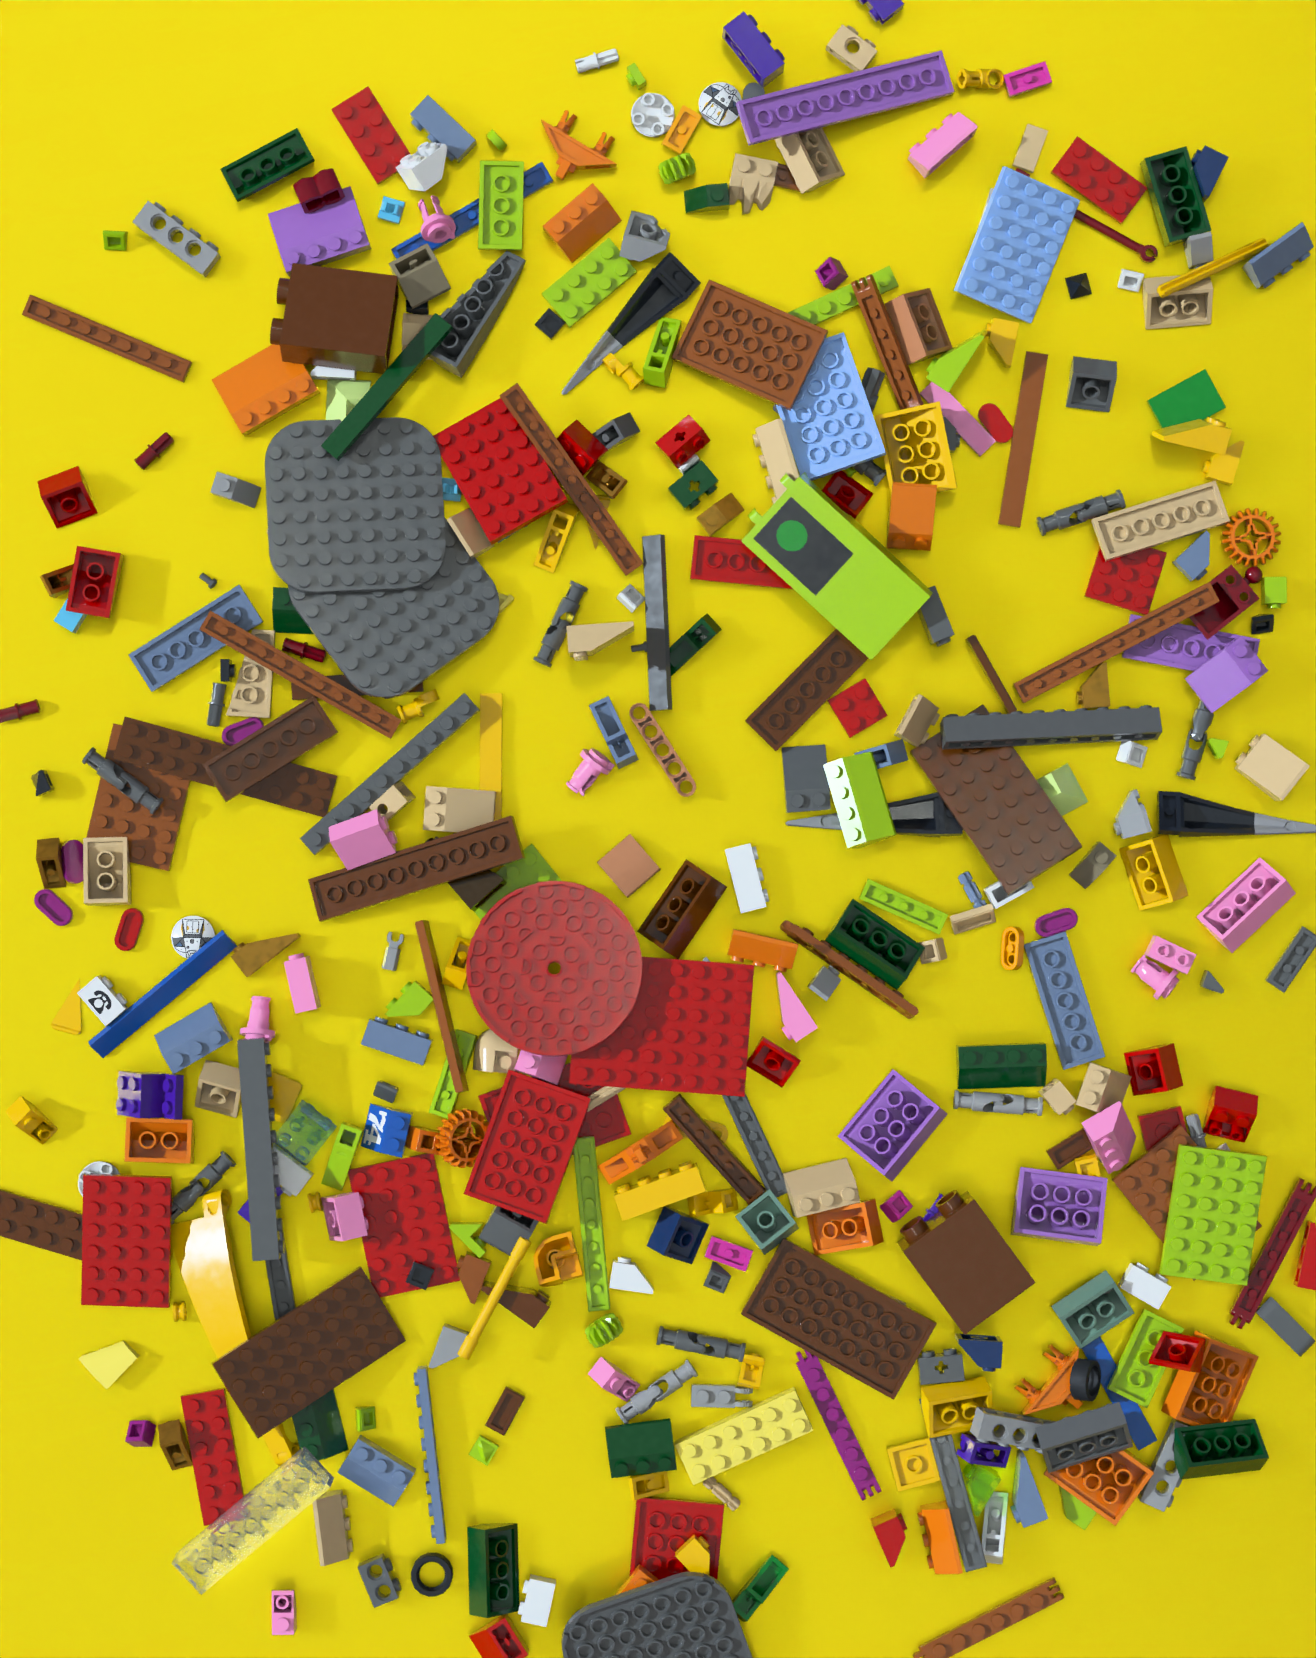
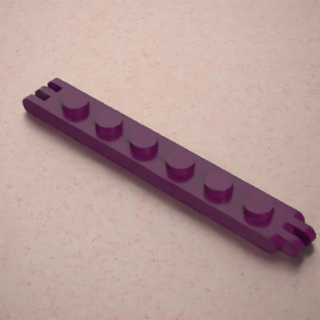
(837, 1424)

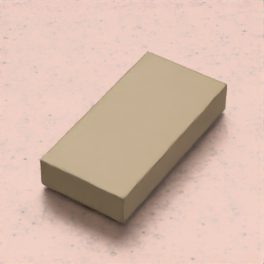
(1030, 148)
(973, 918)

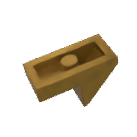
(606, 479)

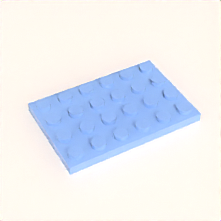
(1016, 245)
(831, 417)

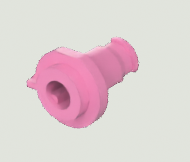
(437, 226)
(589, 770)
(1156, 977)
(258, 1020)

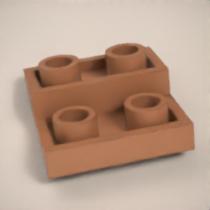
(628, 865)

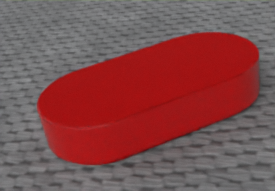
(995, 423)
(129, 929)

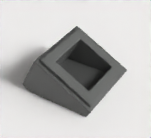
(1210, 982)
(385, 1091)

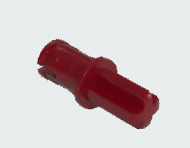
(154, 450)
(303, 650)
(19, 711)

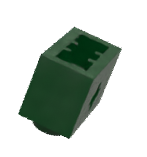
(698, 474)

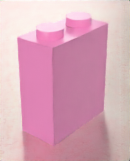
(362, 839)
(302, 983)

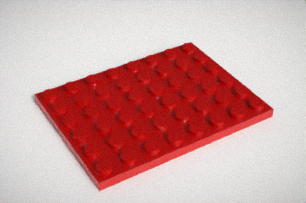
(681, 1033)

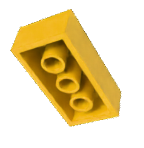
(659, 1191)

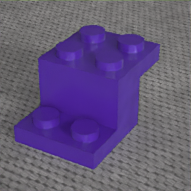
(150, 1095)

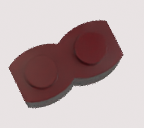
(318, 190)

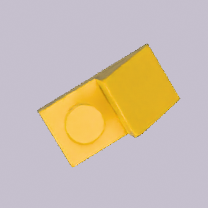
(648, 1484)

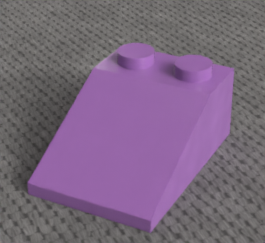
(1226, 674)

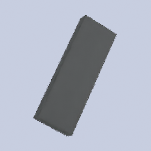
(1292, 959)

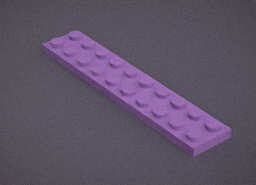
(844, 97)

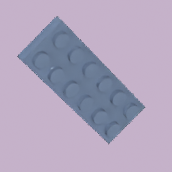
(186, 645)
(1064, 1000)

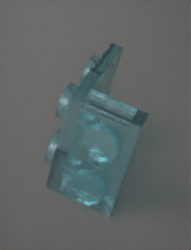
(304, 1133)

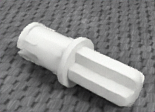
(596, 60)

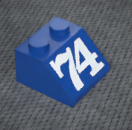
(386, 1130)

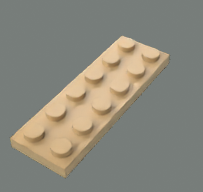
(1160, 520)

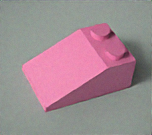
(794, 1015)

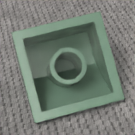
(767, 1222)

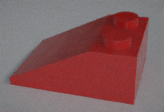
(94, 581)

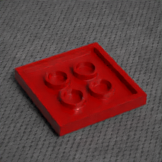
(1126, 580)

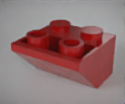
(581, 447)
(1230, 1114)
(499, 1640)

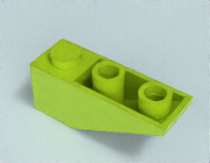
(342, 1155)

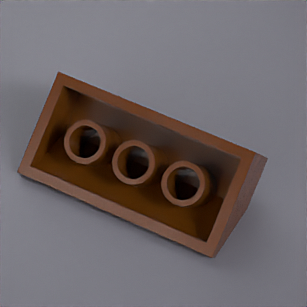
(682, 909)

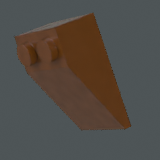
(522, 1302)

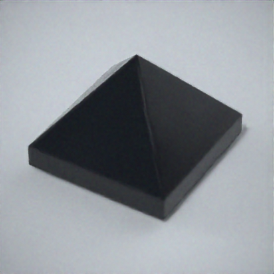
(1078, 286)
(1262, 623)

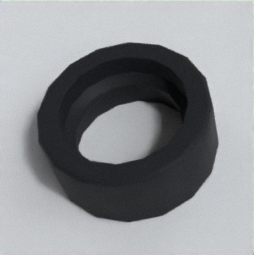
(1085, 1379)
(431, 1591)

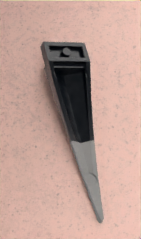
(658, 294)
(913, 816)
(1197, 817)

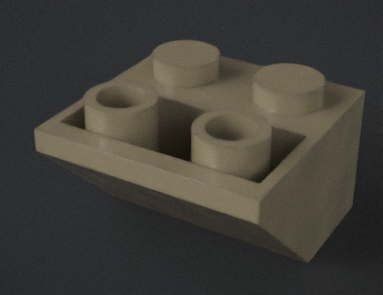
(419, 276)

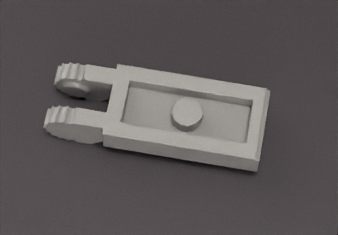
(718, 1396)

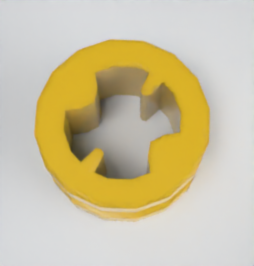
(315, 1202)
(179, 1311)

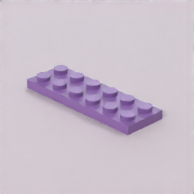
(1182, 646)

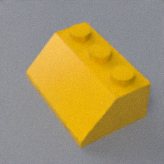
(1153, 872)
(952, 1405)

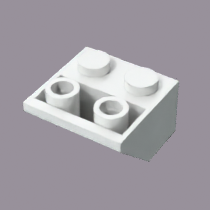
(423, 167)

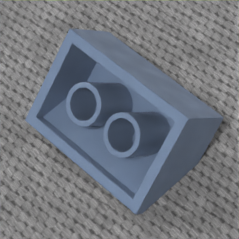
(1279, 257)
(192, 1038)
(377, 1470)

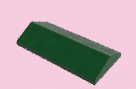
(267, 165)

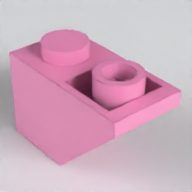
(613, 1379)
(283, 1612)

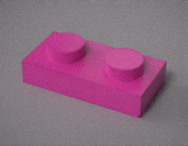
(1027, 79)
(728, 1253)

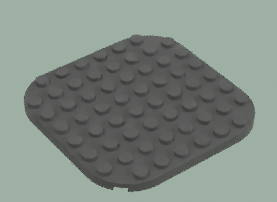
(359, 519)
(404, 636)
(663, 1619)

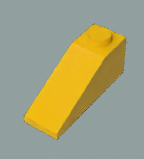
(556, 537)

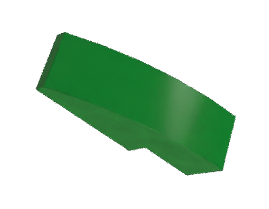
(758, 1588)

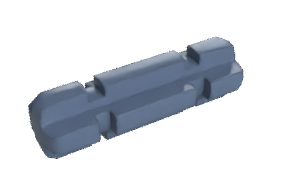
(971, 889)

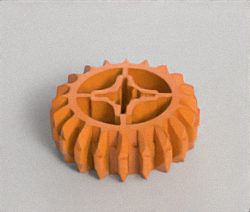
(1250, 527)
(458, 1127)

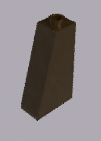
(477, 887)

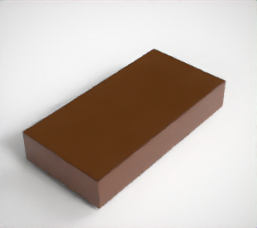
(1069, 1148)
(505, 1411)

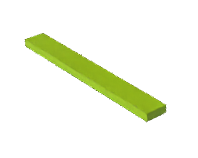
(591, 1224)

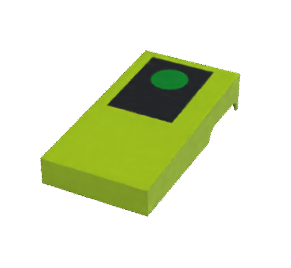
(836, 565)

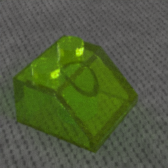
(980, 1485)

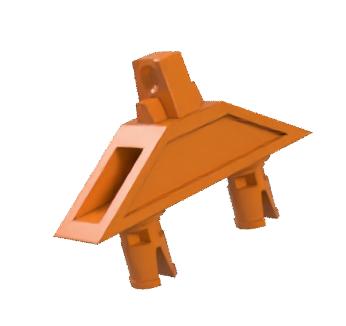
(574, 154)
(640, 1152)
(1056, 1388)

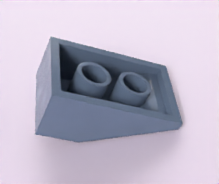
(1025, 1496)

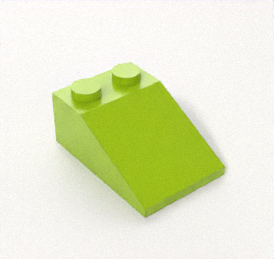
(951, 363)

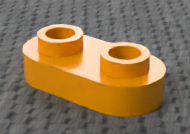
(1012, 948)

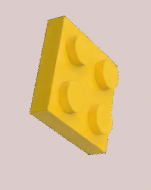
(913, 1464)

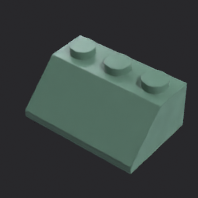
(1092, 1309)

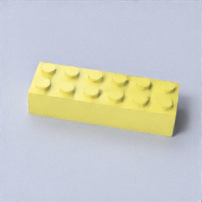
(743, 1435)

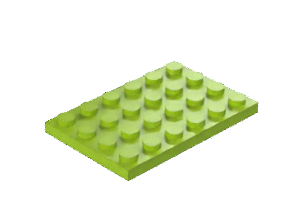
(1213, 1214)

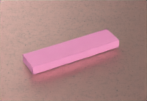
(960, 418)

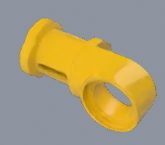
(983, 75)
(627, 372)
(414, 709)

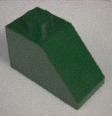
(707, 198)

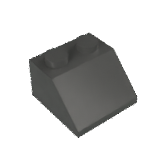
(1091, 384)

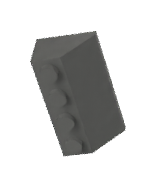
(1084, 1437)

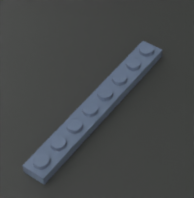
(431, 1463)

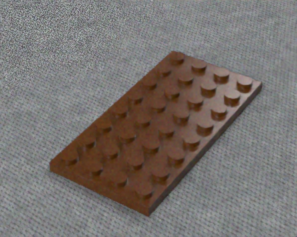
(999, 808)
(838, 1318)
(308, 1352)

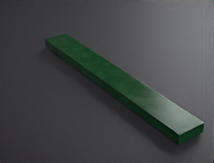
(387, 387)

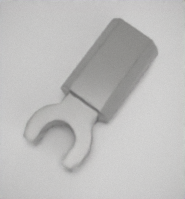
(392, 953)

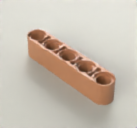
(659, 739)

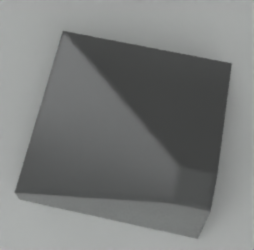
(717, 1278)

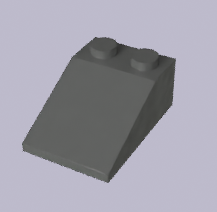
(805, 778)

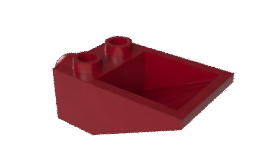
(1230, 606)

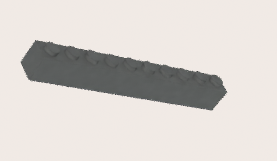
(1050, 727)
(392, 771)
(259, 1148)

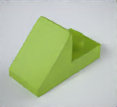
(464, 1231)

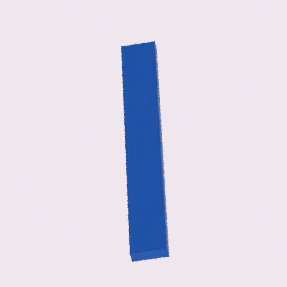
(468, 216)
(162, 994)

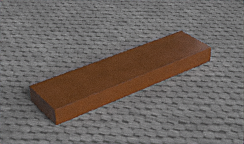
(991, 674)

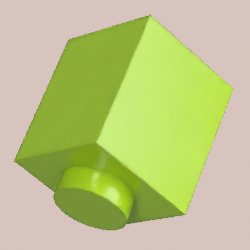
(1273, 591)

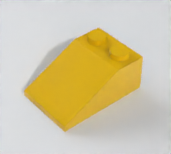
(1200, 434)

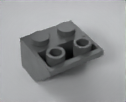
(505, 1228)

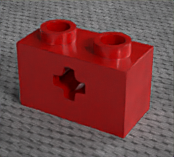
(683, 441)

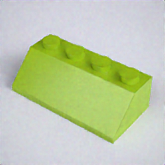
(859, 800)

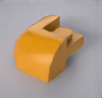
(557, 1260)

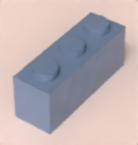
(442, 129)
(397, 1040)

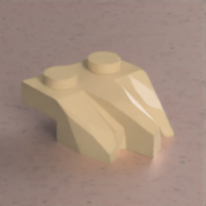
(751, 181)

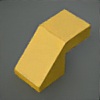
(713, 1202)

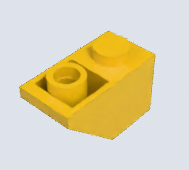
(31, 1120)

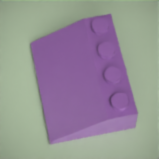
(319, 236)
(892, 1125)
(1059, 1206)

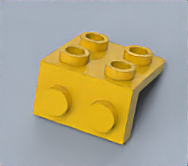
(285, 1095)

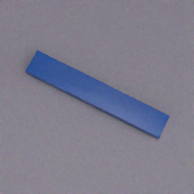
(1137, 1424)

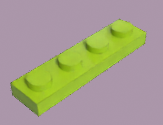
(903, 906)
(445, 1095)

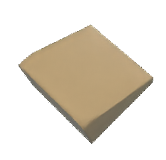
(933, 951)

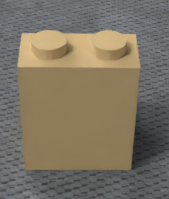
(1271, 767)
(1102, 1088)

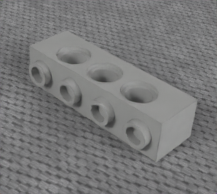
(146, 222)
(987, 1419)
(1149, 1494)

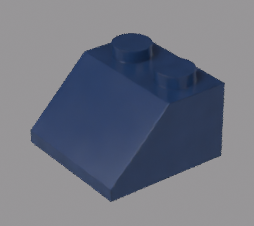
(1207, 169)
(677, 1235)
(983, 1349)

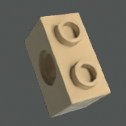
(838, 48)
(1058, 1097)

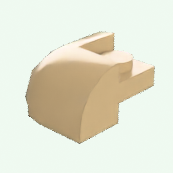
(494, 1054)

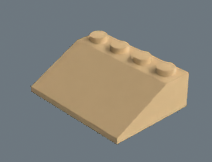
(592, 638)

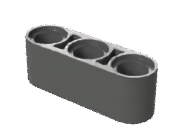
(1285, 1326)

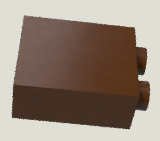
(336, 318)
(964, 1260)

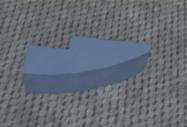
(613, 732)

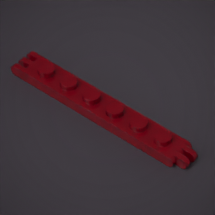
(1272, 1253)

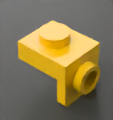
(751, 1371)

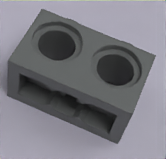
(374, 1581)

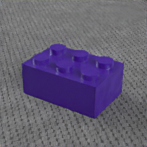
(753, 49)

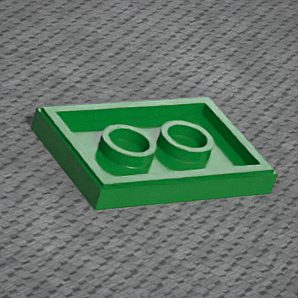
(1187, 401)

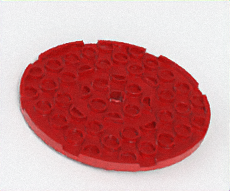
(560, 1010)

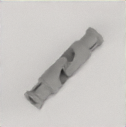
(982, 1102)
(646, 1399)

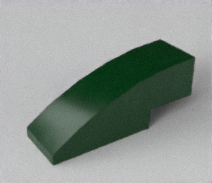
(692, 642)

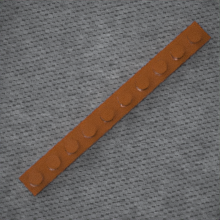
(571, 479)
(1116, 642)
(300, 674)

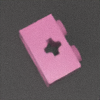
(1170, 954)

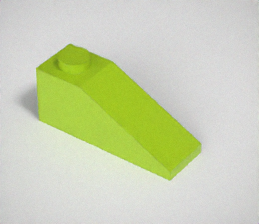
(659, 358)

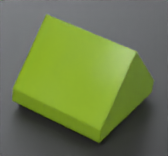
(115, 240)
(1217, 747)
(365, 1418)

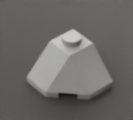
(643, 237)
(1132, 817)

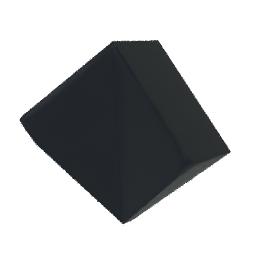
(42, 783)

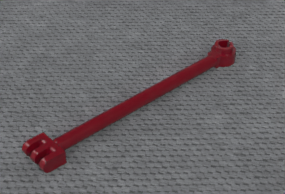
(1139, 248)

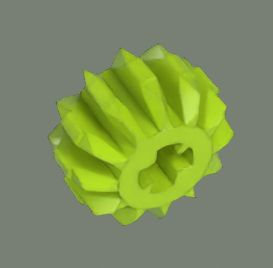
(677, 168)
(603, 1330)

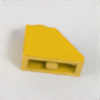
(1002, 339)
(1223, 467)
(455, 971)
(695, 1555)

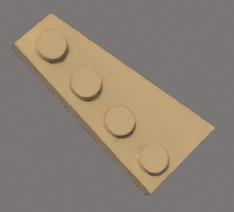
(254, 685)

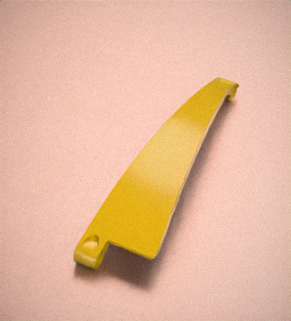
(211, 1279)

